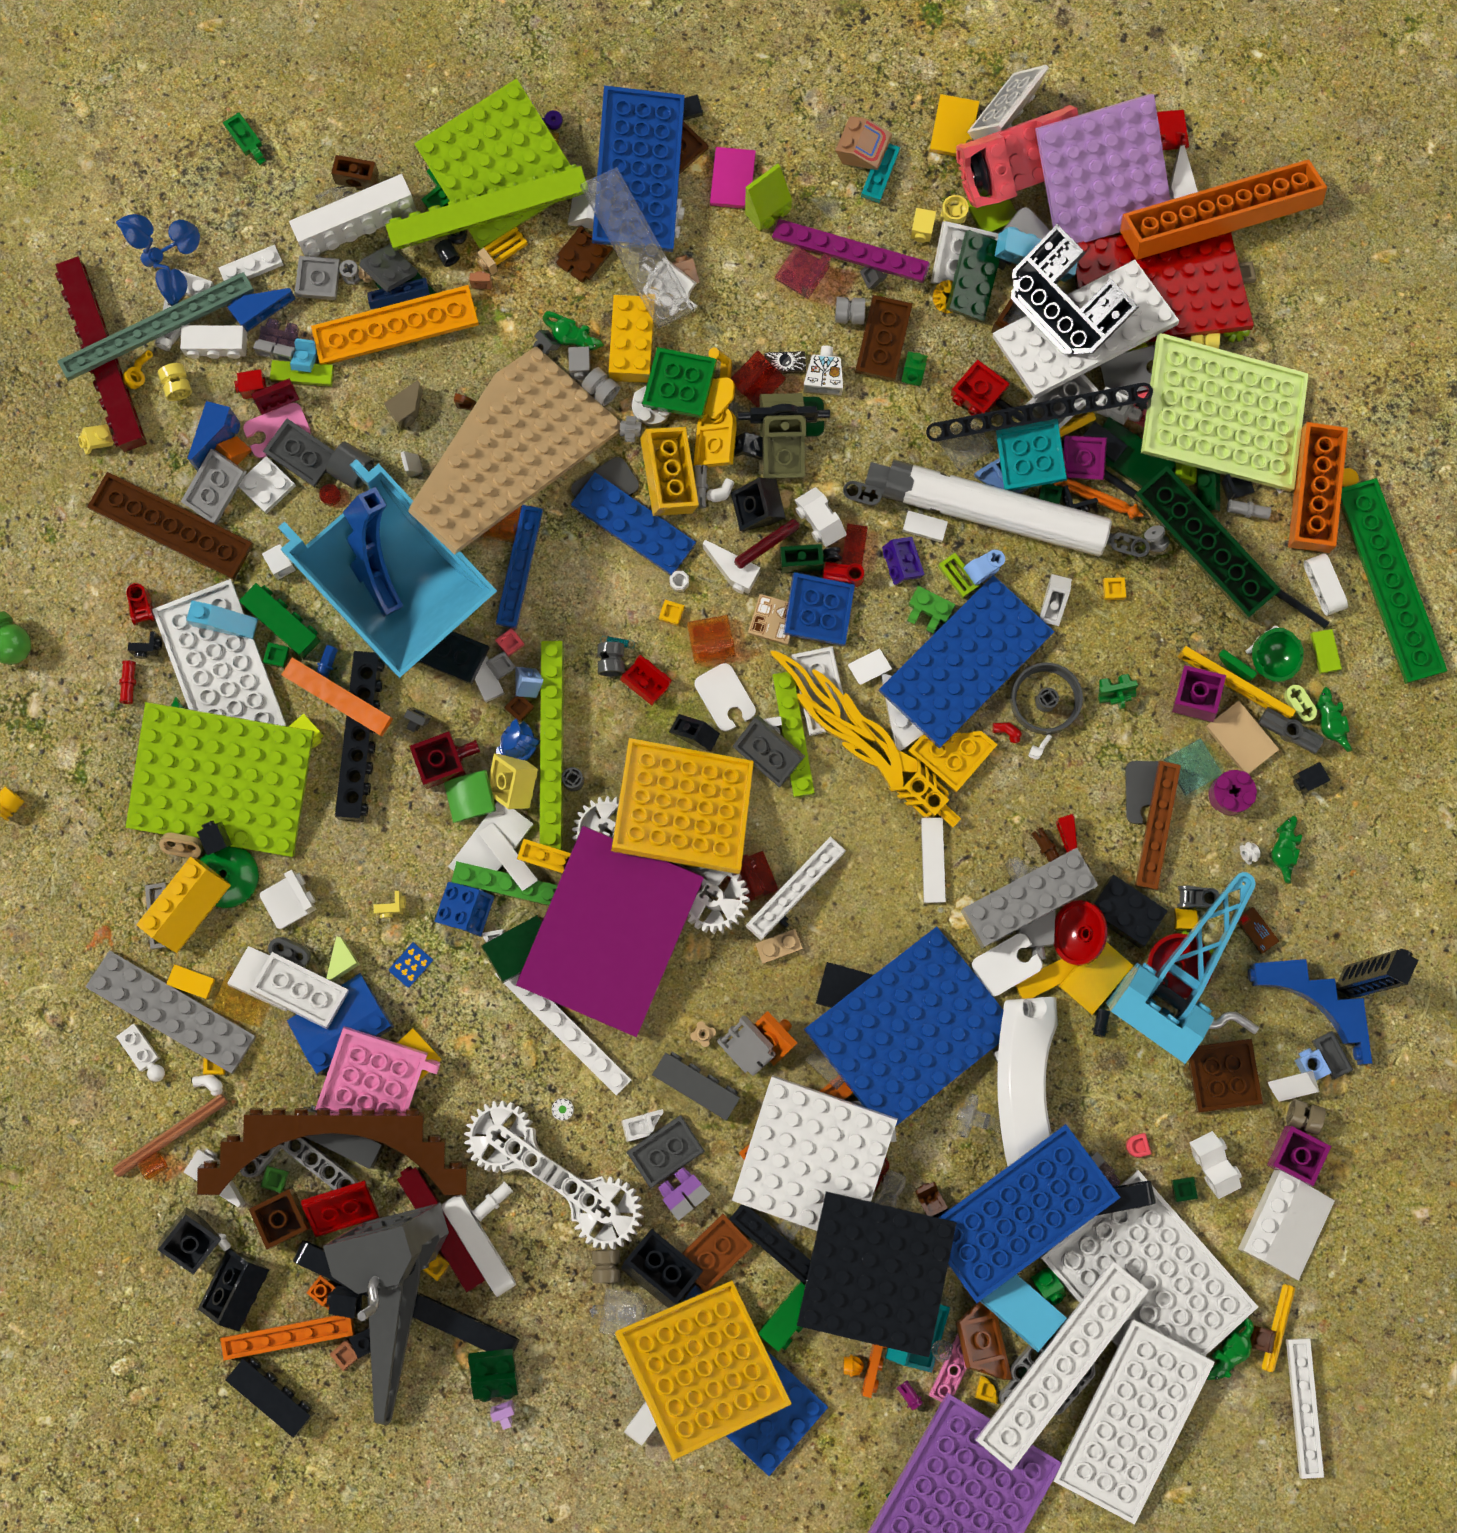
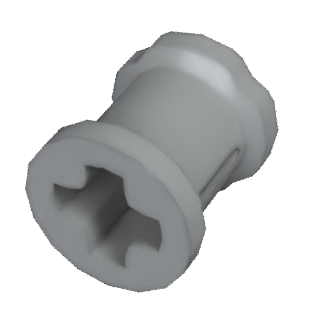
(351, 267)

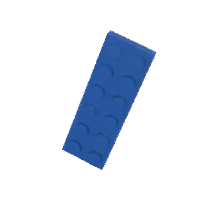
(633, 524)

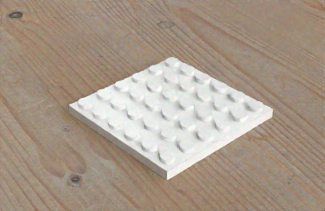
(809, 1147)

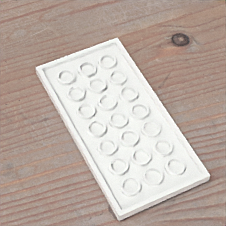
(1046, 367)
(215, 668)
(1133, 1421)

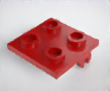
(1173, 129)

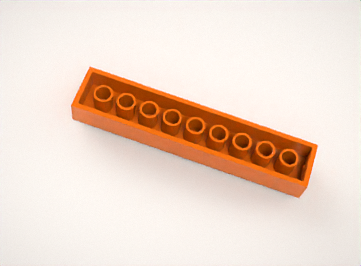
(1223, 209)

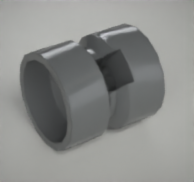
(610, 656)

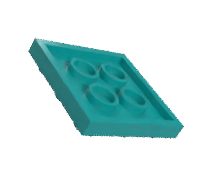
(1031, 455)

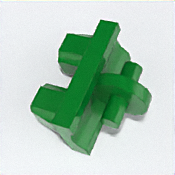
(1119, 692)

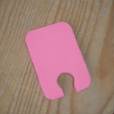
(270, 424)

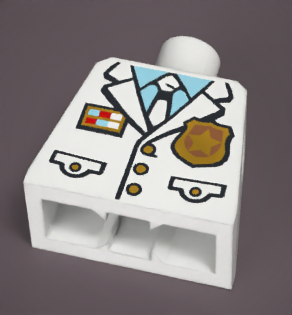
(824, 373)

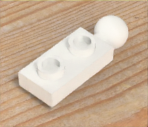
(141, 1052)

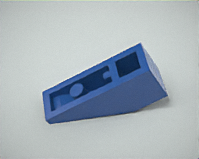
(257, 307)

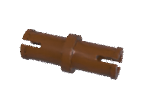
(1046, 846)

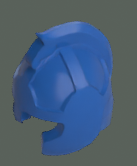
(518, 741)

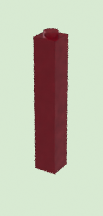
(453, 1249)

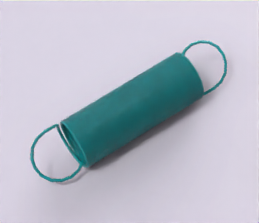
(613, 639)

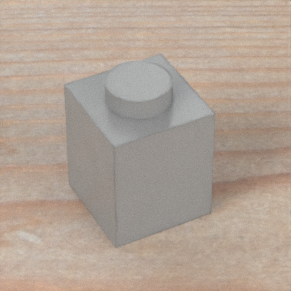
(579, 362)

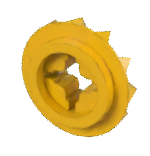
(939, 298)

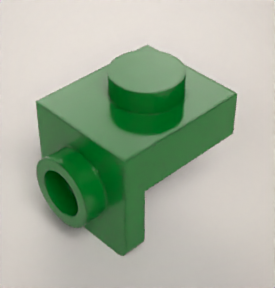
(914, 368)
(1049, 1286)

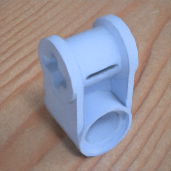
(984, 566)

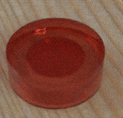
(330, 495)

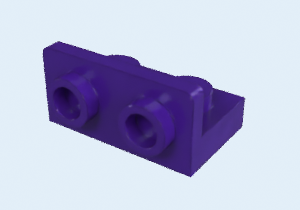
(902, 560)

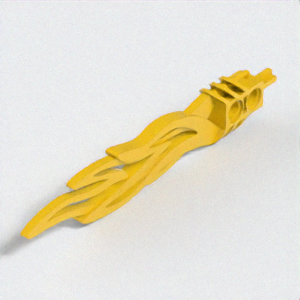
(849, 734)

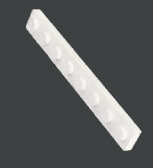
(572, 1037)

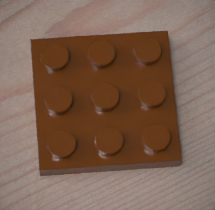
(1225, 1076)

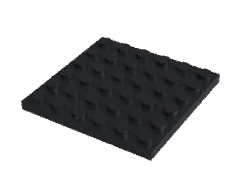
(876, 1274)

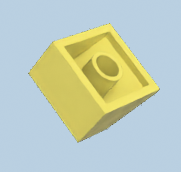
(512, 781)

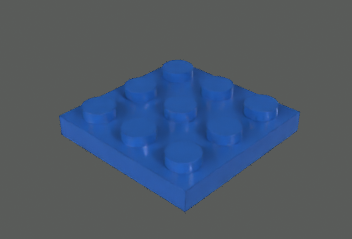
(818, 609)

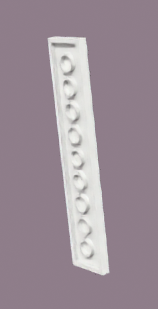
(1061, 1365)

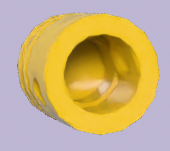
(9, 803)

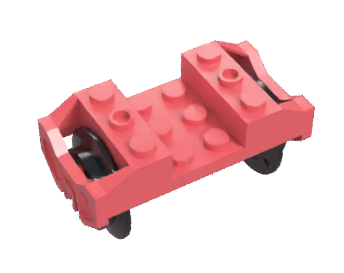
(1004, 160)

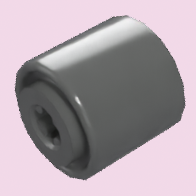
(340, 463)

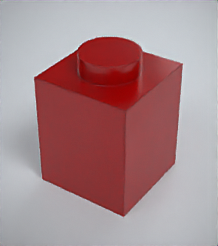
(250, 382)

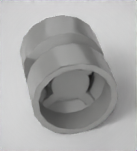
(850, 310)
(599, 384)

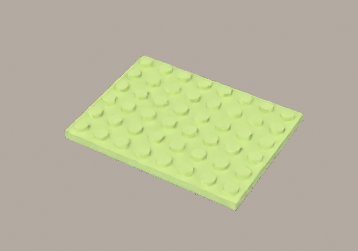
(1225, 412)

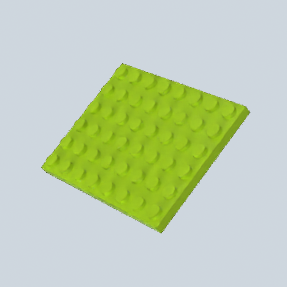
(221, 770)

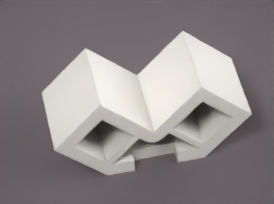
(825, 524)
(1211, 1155)

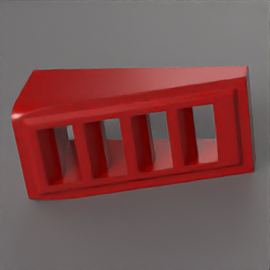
(1067, 831)

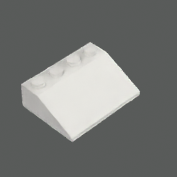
(1008, 102)
(1286, 1224)

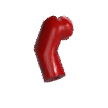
(1009, 729)

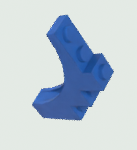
(369, 566)

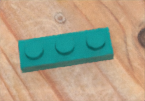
(878, 179)

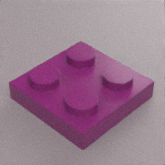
(1085, 456)

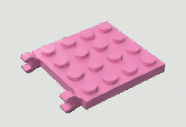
(372, 1073)

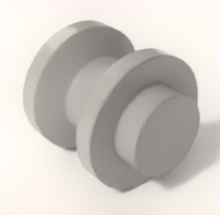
(1156, 538)

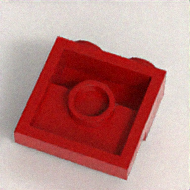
(979, 389)

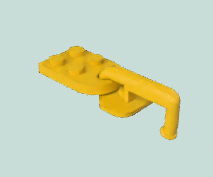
(718, 427)

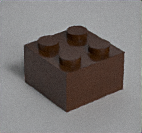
(280, 1219)

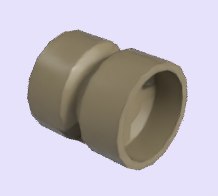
(1305, 1116)
(606, 1266)

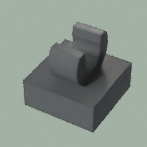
(872, 277)
(547, 340)
(416, 719)

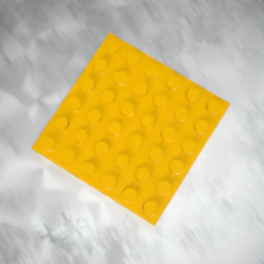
(683, 806)
(702, 1369)

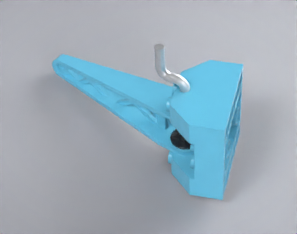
(1185, 1031)

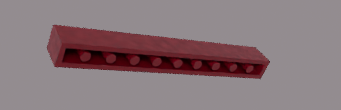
(109, 376)

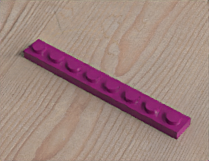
(851, 251)

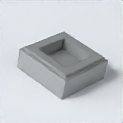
(500, 665)

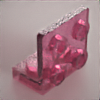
(803, 271)

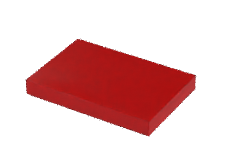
(340, 1208)

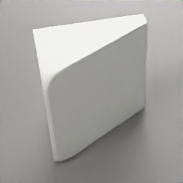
(411, 464)

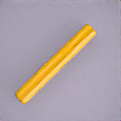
(1279, 1325)

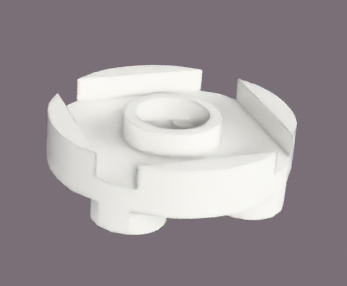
(646, 415)

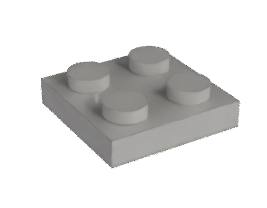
(317, 277)

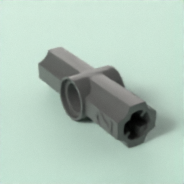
(1303, 737)

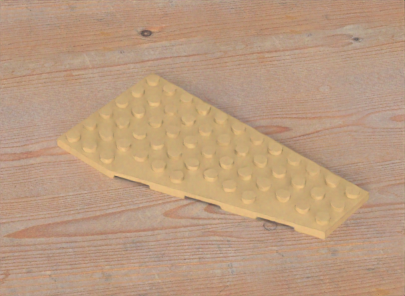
(511, 446)

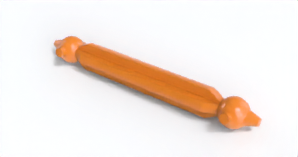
(1103, 498)

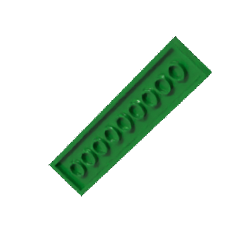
(1391, 581)

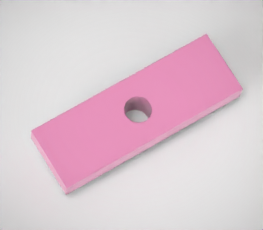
(945, 1380)

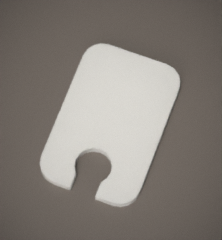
(722, 691)
(1000, 967)

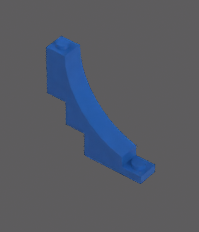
(1346, 1015)

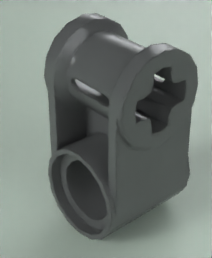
(1193, 897)

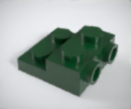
(493, 1374)

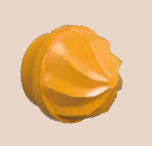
(852, 1365)

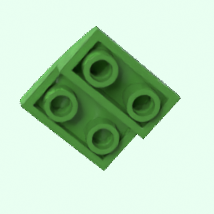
(470, 796)

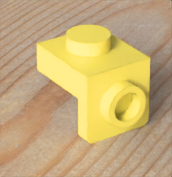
(95, 437)
(387, 910)

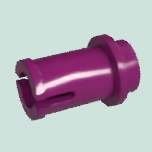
(909, 1395)

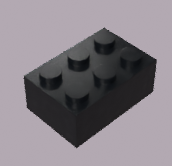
(1129, 911)

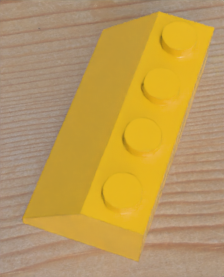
(183, 904)

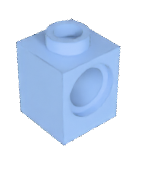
(1321, 1068)

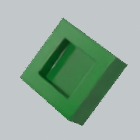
(276, 655)

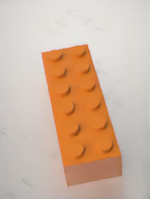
(1318, 488)

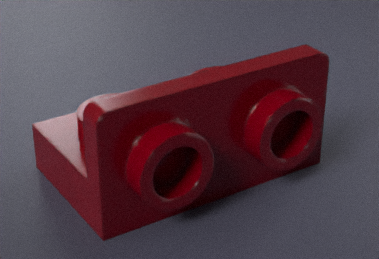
(275, 396)

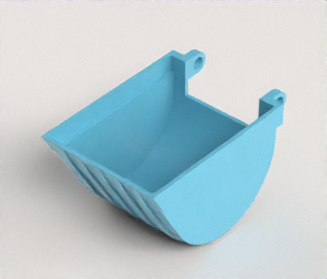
(428, 578)

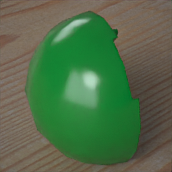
(1277, 654)

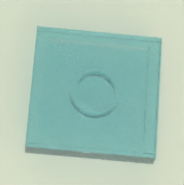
(1196, 766)

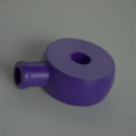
(553, 120)

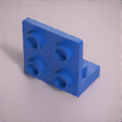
(464, 908)

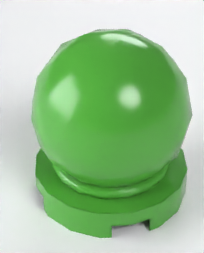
(14, 641)

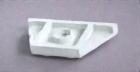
(902, 729)

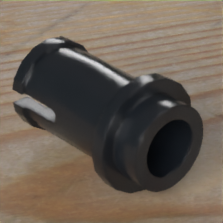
(1101, 1023)

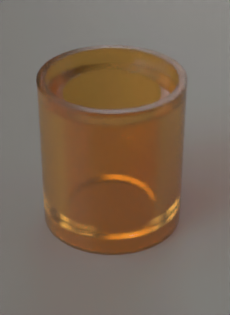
(152, 1166)

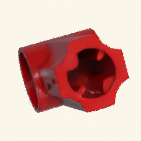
(842, 573)

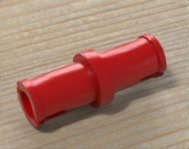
(127, 682)

